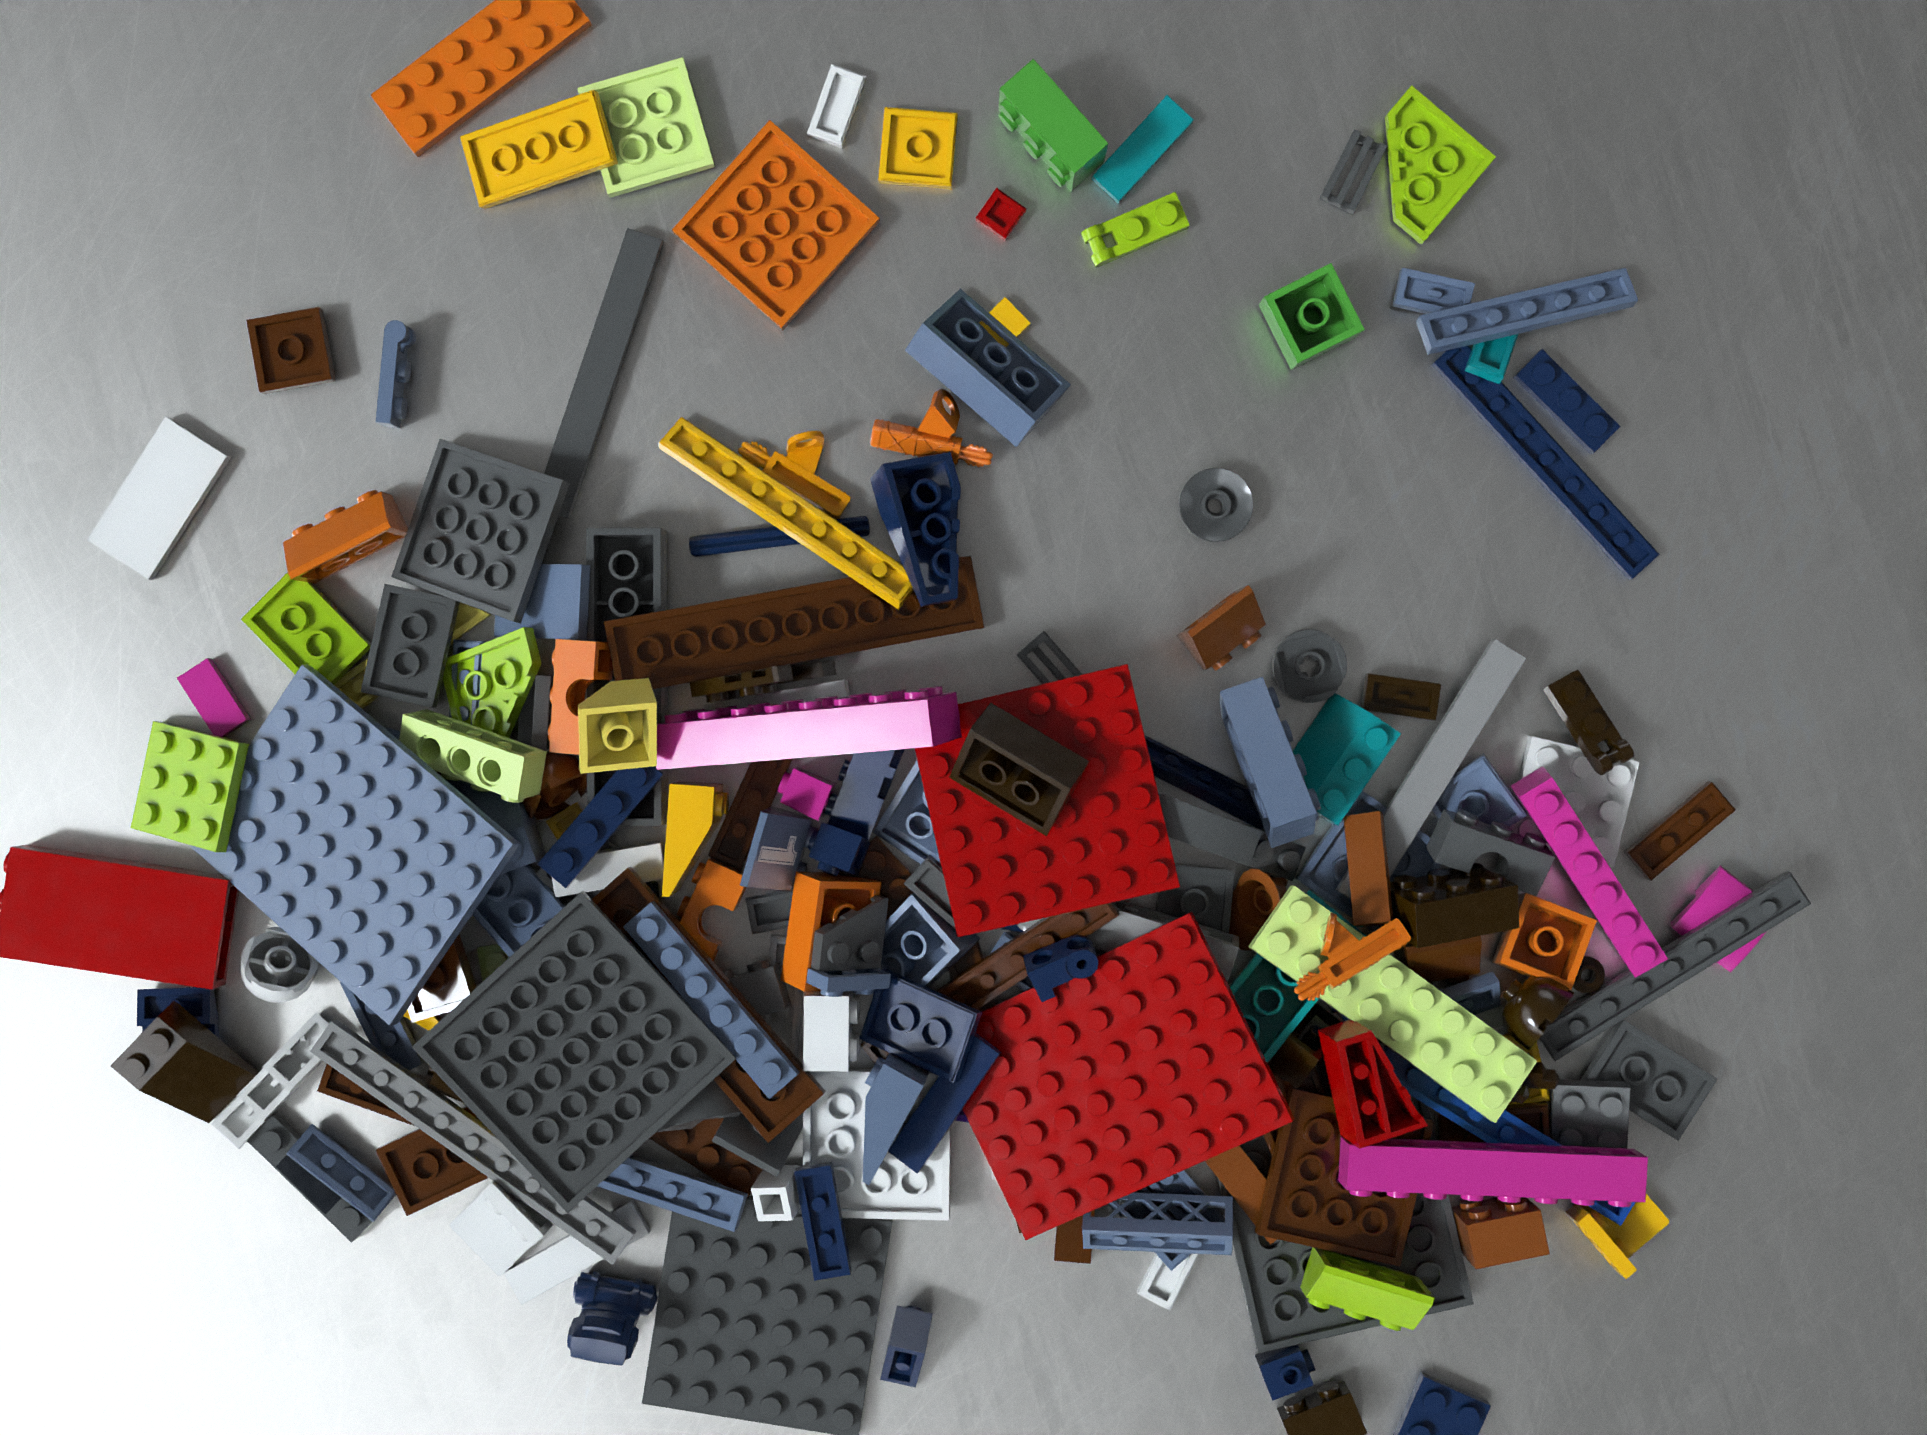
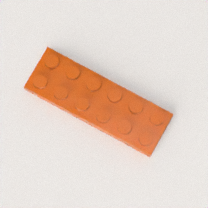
(476, 66)

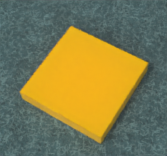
(918, 148)

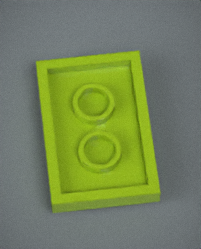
(306, 629)

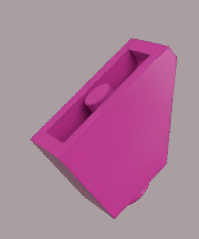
(806, 792)

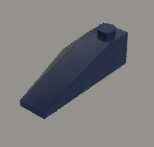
(921, 516)

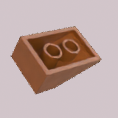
(1223, 629)

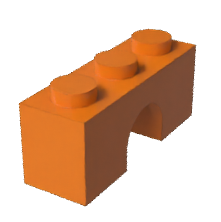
(575, 668)
(715, 885)

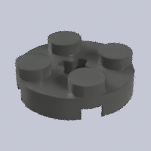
(1326, 677)

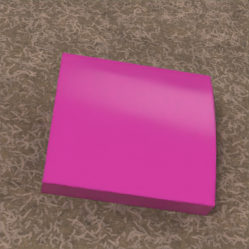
(1712, 897)

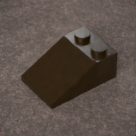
(184, 1065)

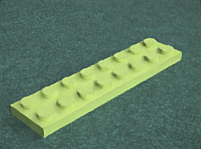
(1401, 1010)

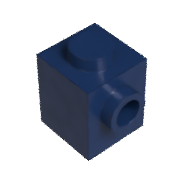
(837, 850)
(1285, 1370)

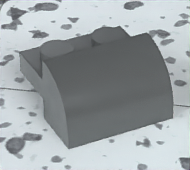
(536, 714)

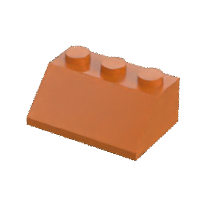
(344, 537)
(816, 902)

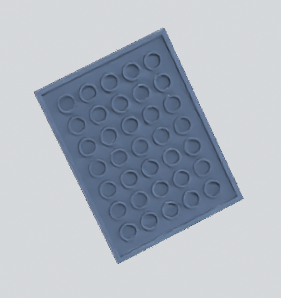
(357, 845)

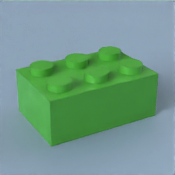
(1051, 126)

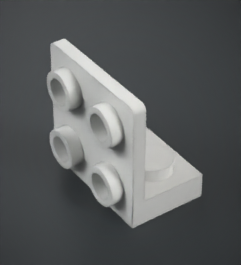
(499, 1227)

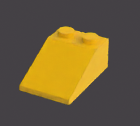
(691, 821)

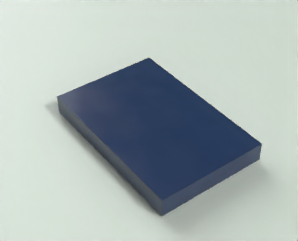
(921, 1026)

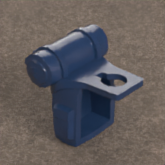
(608, 1317)

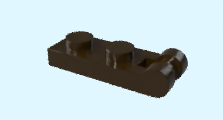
(1588, 722)

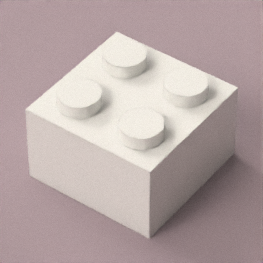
(829, 1031)

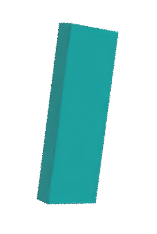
(1142, 149)

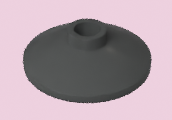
(1233, 496)

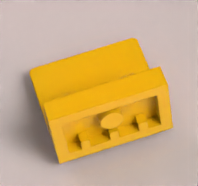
(1620, 1242)

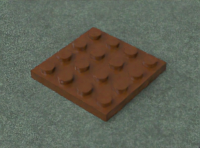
(1310, 1205)

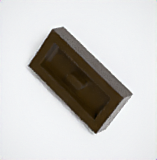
(1400, 696)

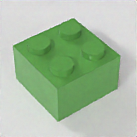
(1311, 316)

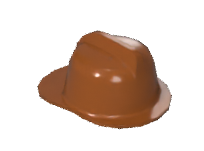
(1253, 903)

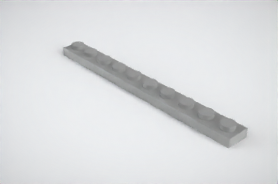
(464, 1137)

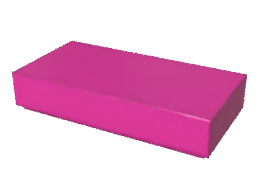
(213, 698)

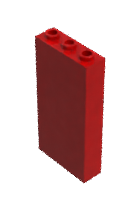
(117, 916)

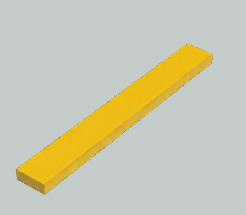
(788, 511)

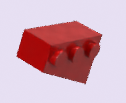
(1364, 1088)

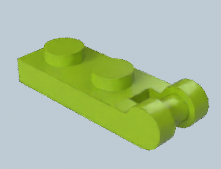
(1136, 229)

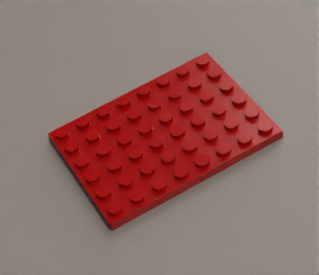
(1119, 1079)

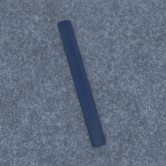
(760, 538)

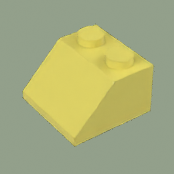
(618, 727)

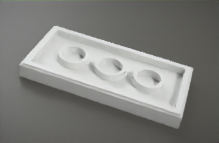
(159, 498)

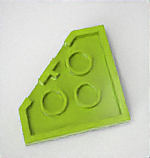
(1428, 163)
(505, 682)

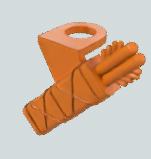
(932, 435)
(1349, 955)

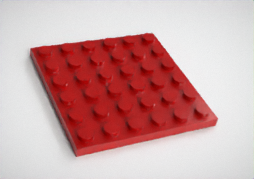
(1103, 844)

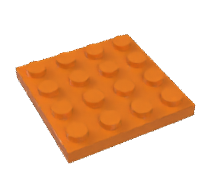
(776, 225)

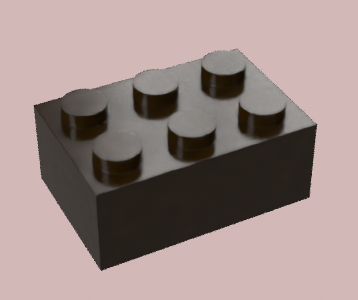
(1454, 905)

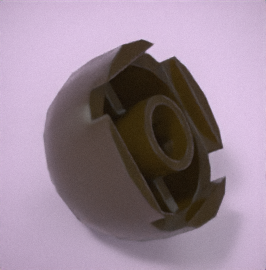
(1533, 1007)

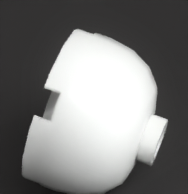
(277, 966)

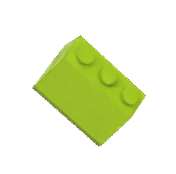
(1365, 1289)

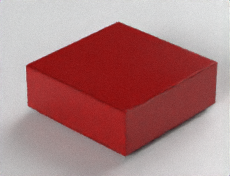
(1001, 214)

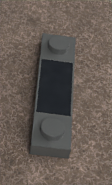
(273, 1143)

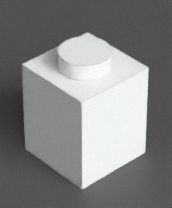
(776, 1196)

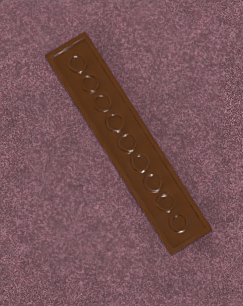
(779, 629)

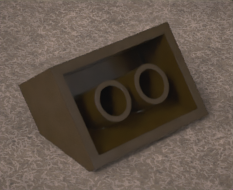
(1018, 768)

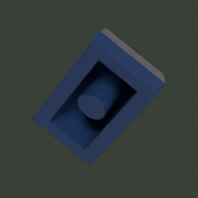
(906, 1345)

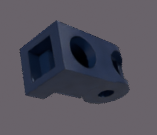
(1060, 963)

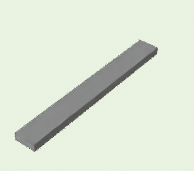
(1445, 750)

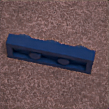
(1566, 402)
(823, 1221)

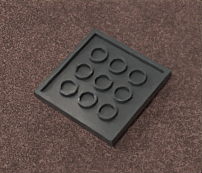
(480, 530)

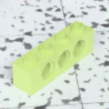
(474, 755)

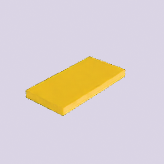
(539, 149)

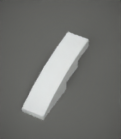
(272, 1085)

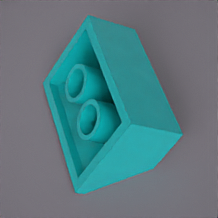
(1342, 754)

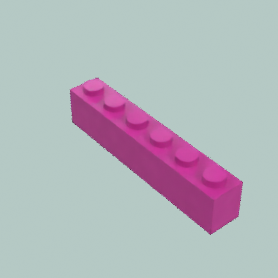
(1589, 871)

